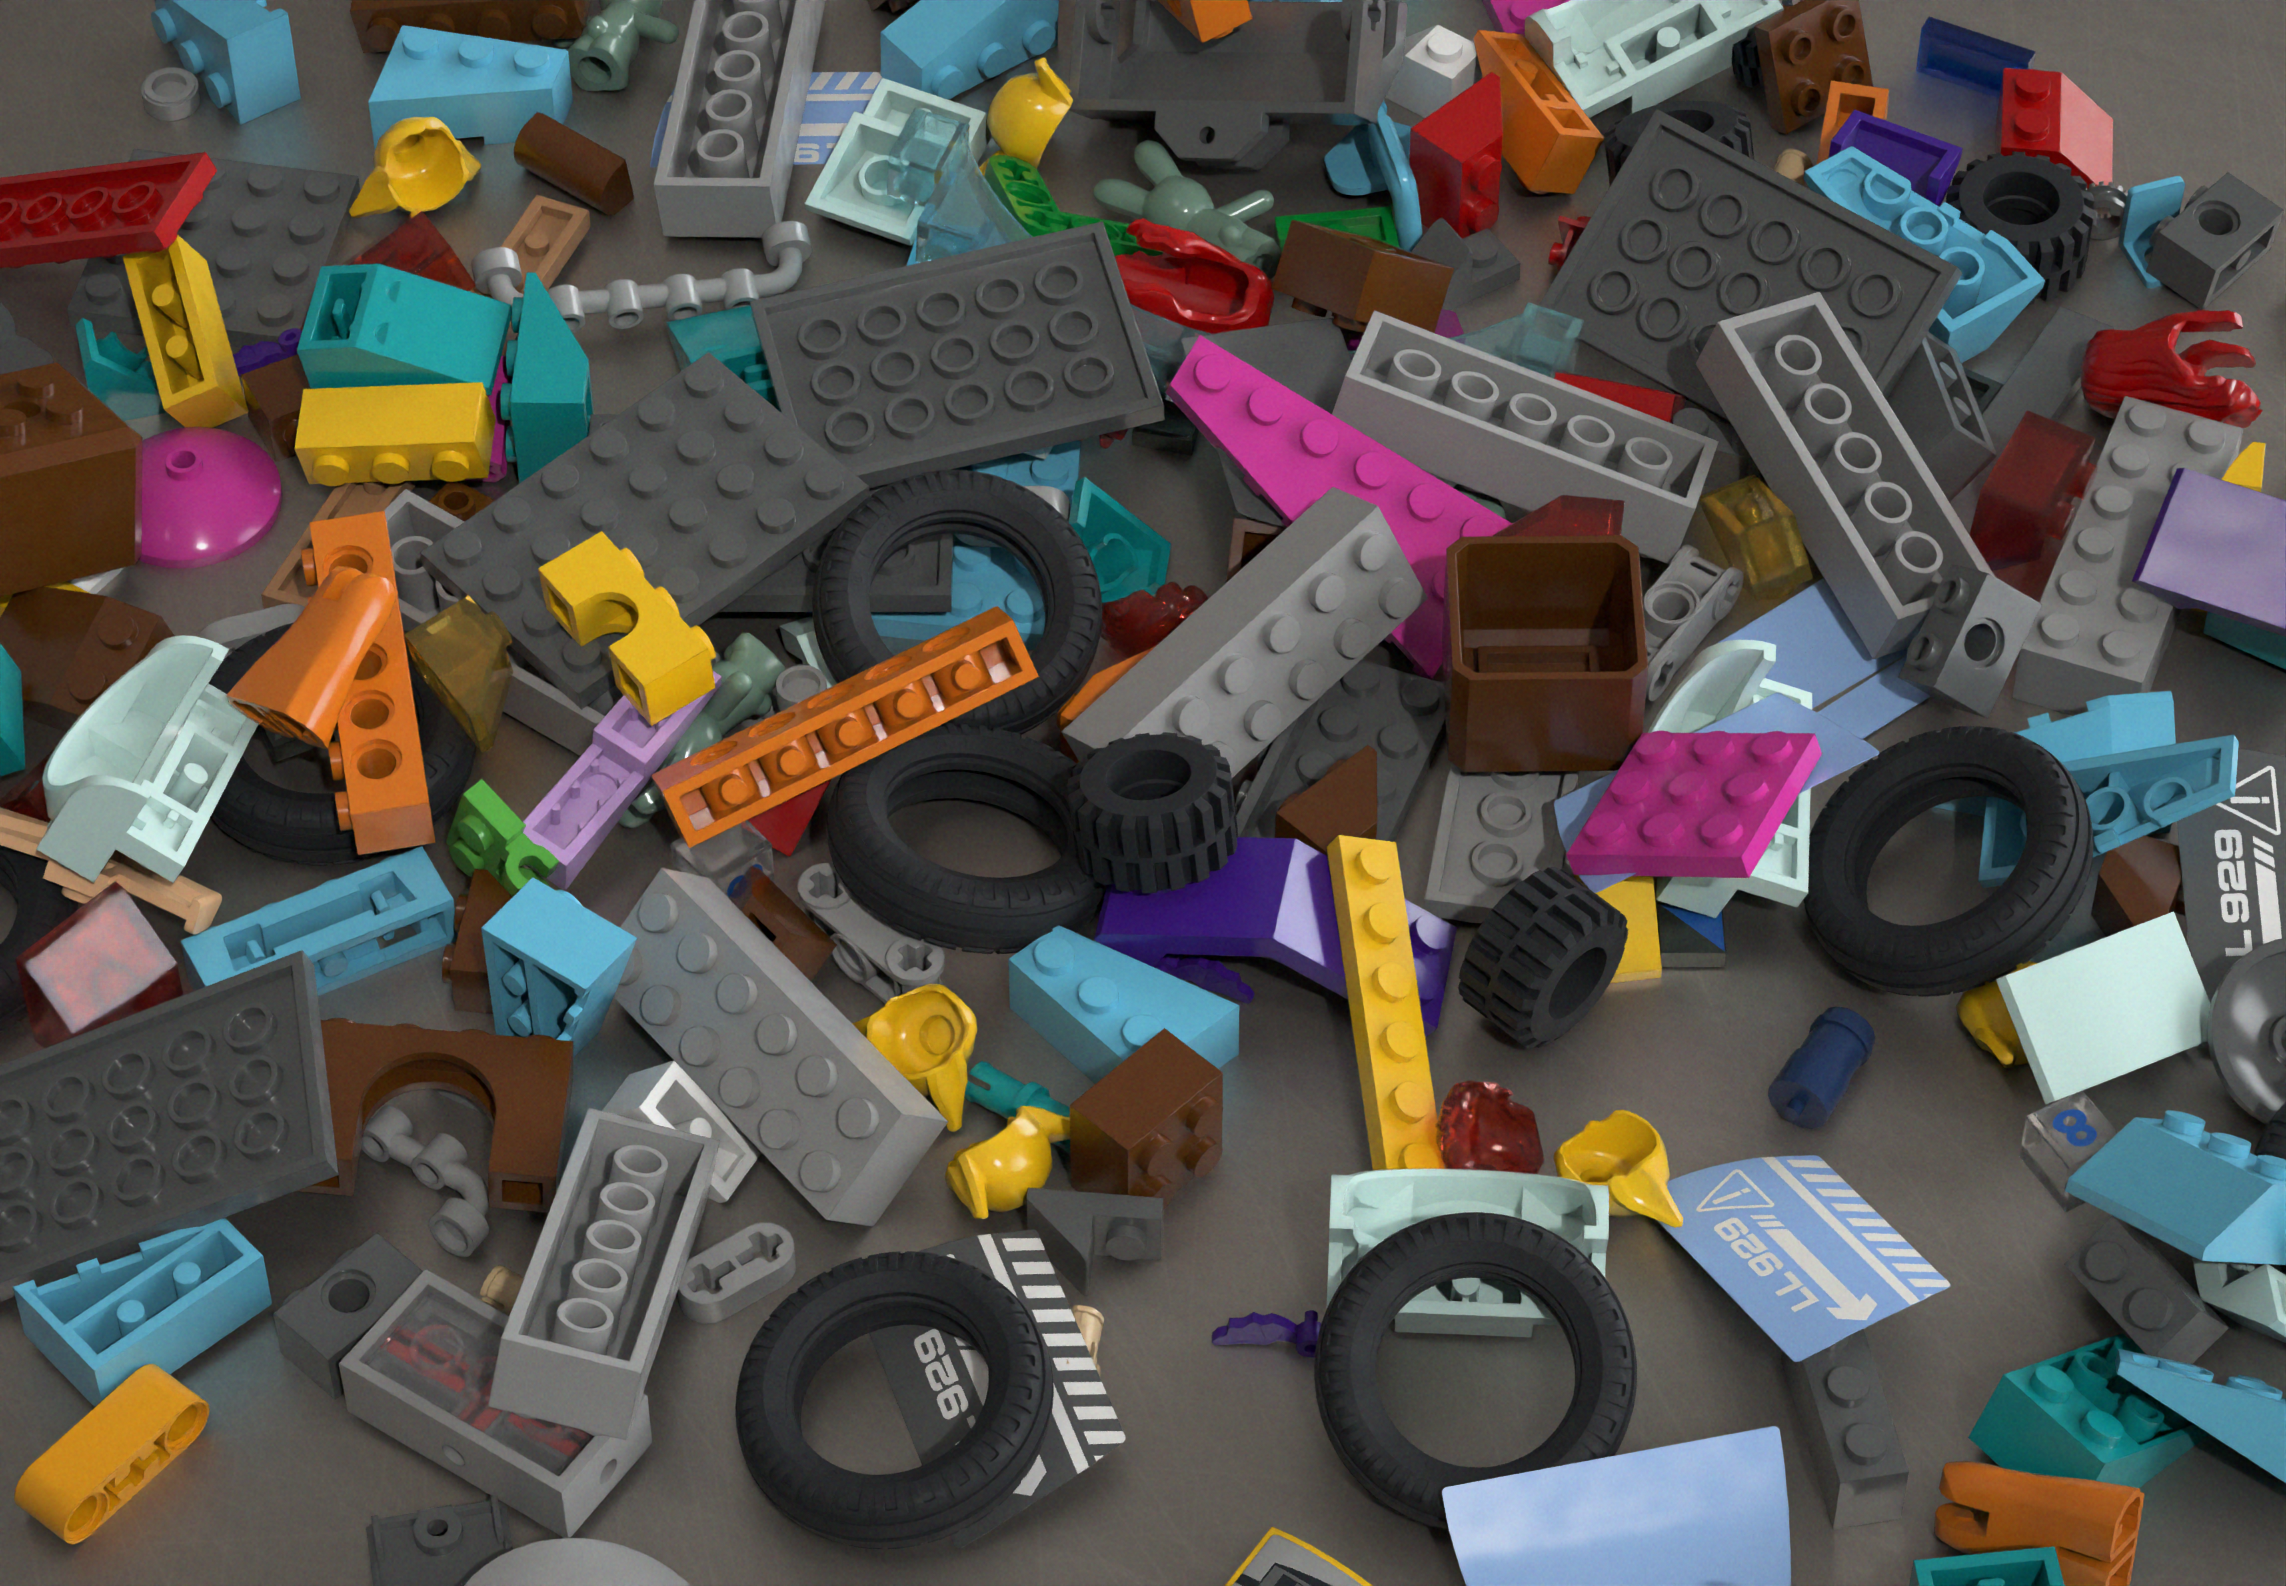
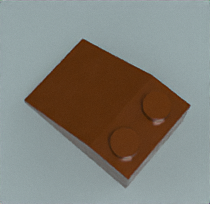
(73, 648)

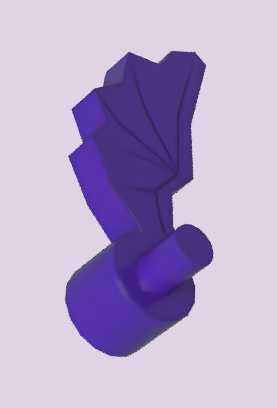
(266, 352)
(1207, 975)
(1271, 1328)

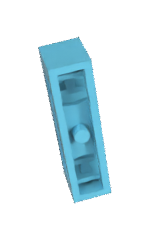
(334, 926)

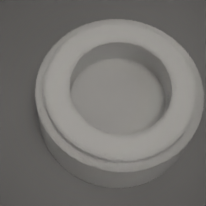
(170, 94)

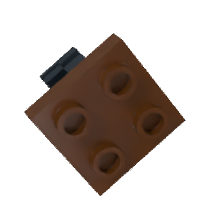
(1800, 55)

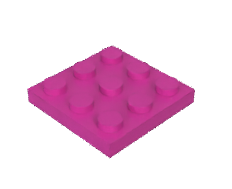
(1695, 804)

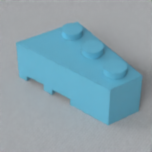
(961, 43)
(235, 50)
(470, 84)
(552, 965)
(1107, 1005)
(145, 1307)

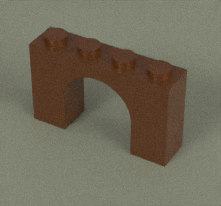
(508, 20)
(513, 1079)

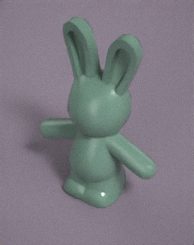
(612, 40)
(1188, 207)
(746, 680)

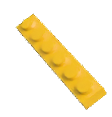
(1384, 1003)

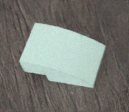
(856, 174)
(2108, 1007)

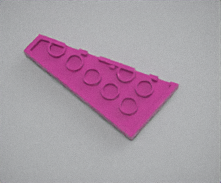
(1301, 451)

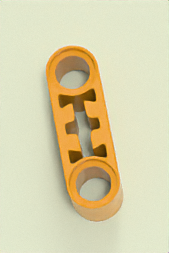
(111, 1453)

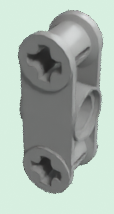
(1683, 611)
(866, 947)

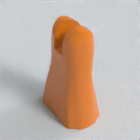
(309, 671)
(2012, 1510)

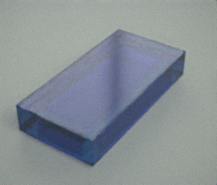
(1968, 56)

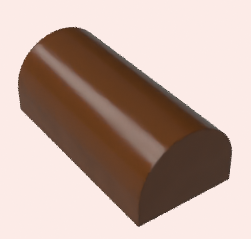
(574, 164)

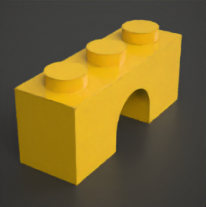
(605, 591)

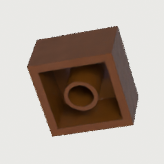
(1359, 275)
(1148, 1123)

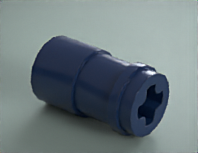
(1822, 1067)

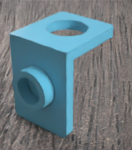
(2143, 212)

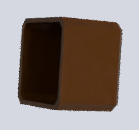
(64, 482)
(1543, 652)

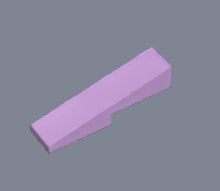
(604, 783)

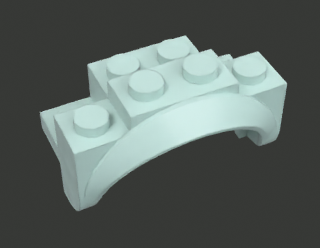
(1640, 47)
(1713, 687)
(119, 780)
(1381, 1202)

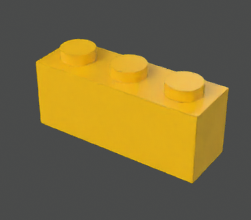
(185, 335)
(395, 433)

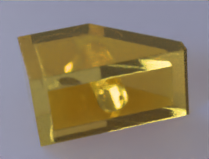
(1757, 537)
(466, 666)

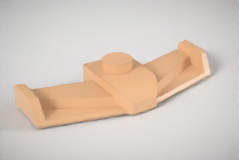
(183, 897)

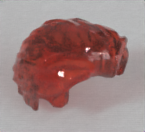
(1145, 620)
(1487, 1130)

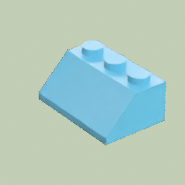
(2190, 1189)

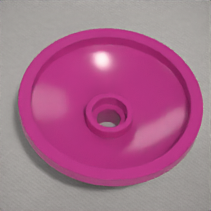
(205, 496)

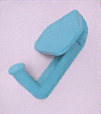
(1378, 160)

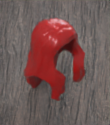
(1194, 281)
(2147, 368)

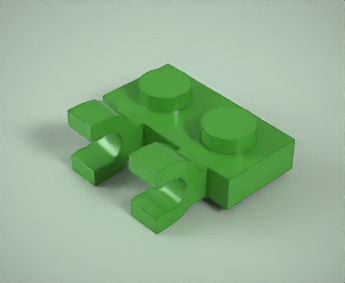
(492, 839)

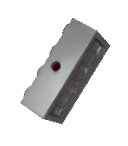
(429, 1384)

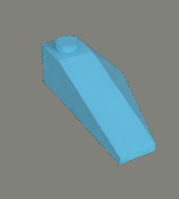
(1995, 274)
(2125, 797)
(2239, 1414)

